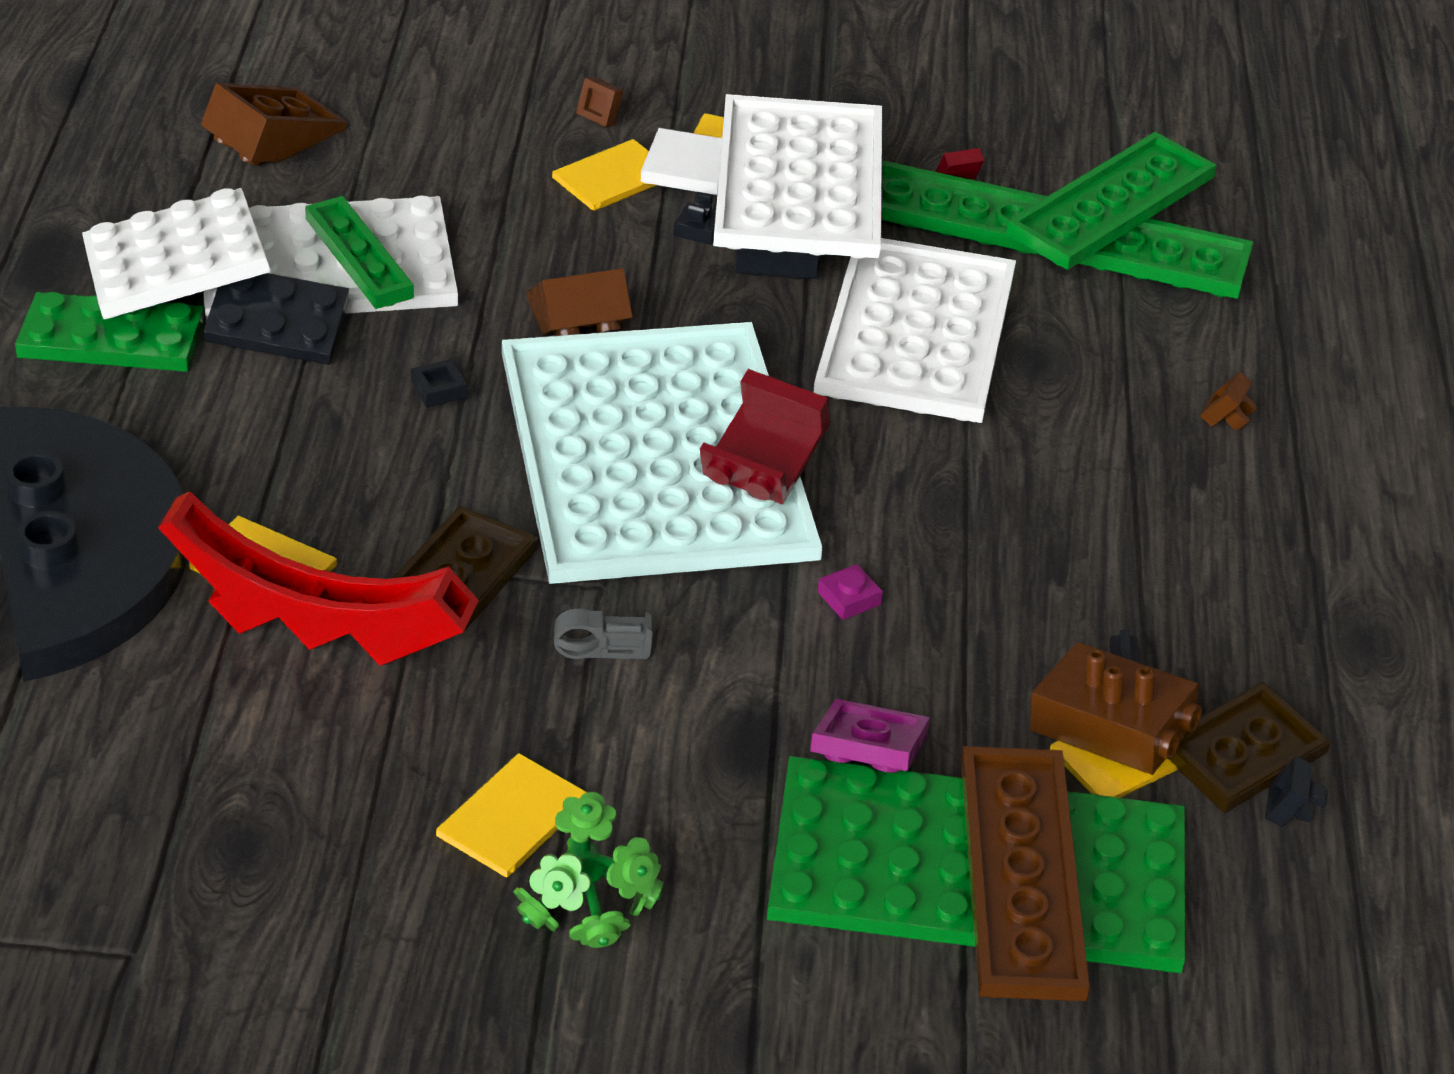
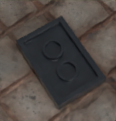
(278, 317)

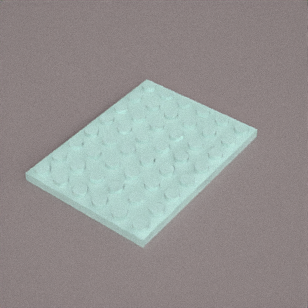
(616, 458)

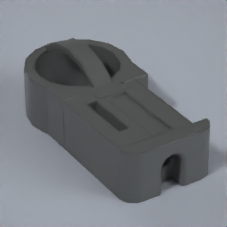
(610, 636)

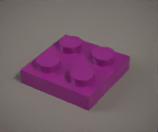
(870, 735)

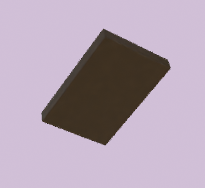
(478, 552)
(1246, 746)

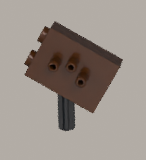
(1115, 705)

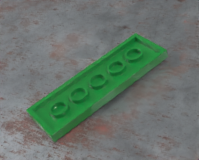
(1110, 200)

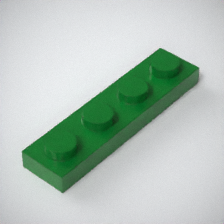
(359, 252)

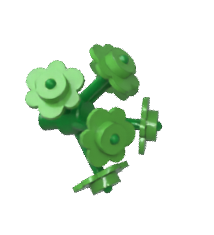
(565, 879)

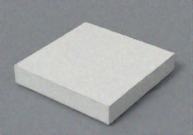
(683, 161)

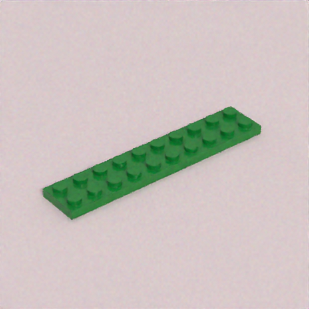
(981, 212)

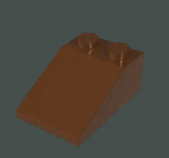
(268, 121)

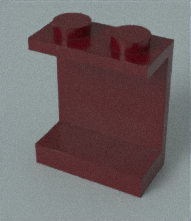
(768, 438)

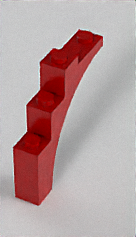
(317, 605)

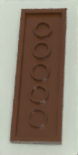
(1023, 875)

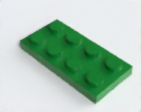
(74, 331)

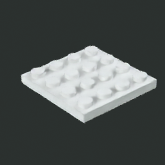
(174, 252)

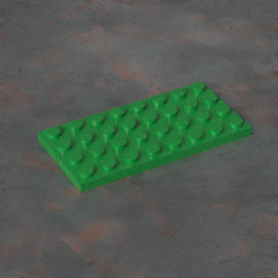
(894, 861)

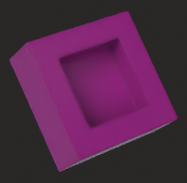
(850, 591)

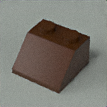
(581, 302)

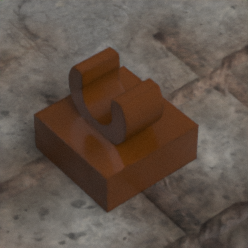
(599, 101)
(1230, 402)

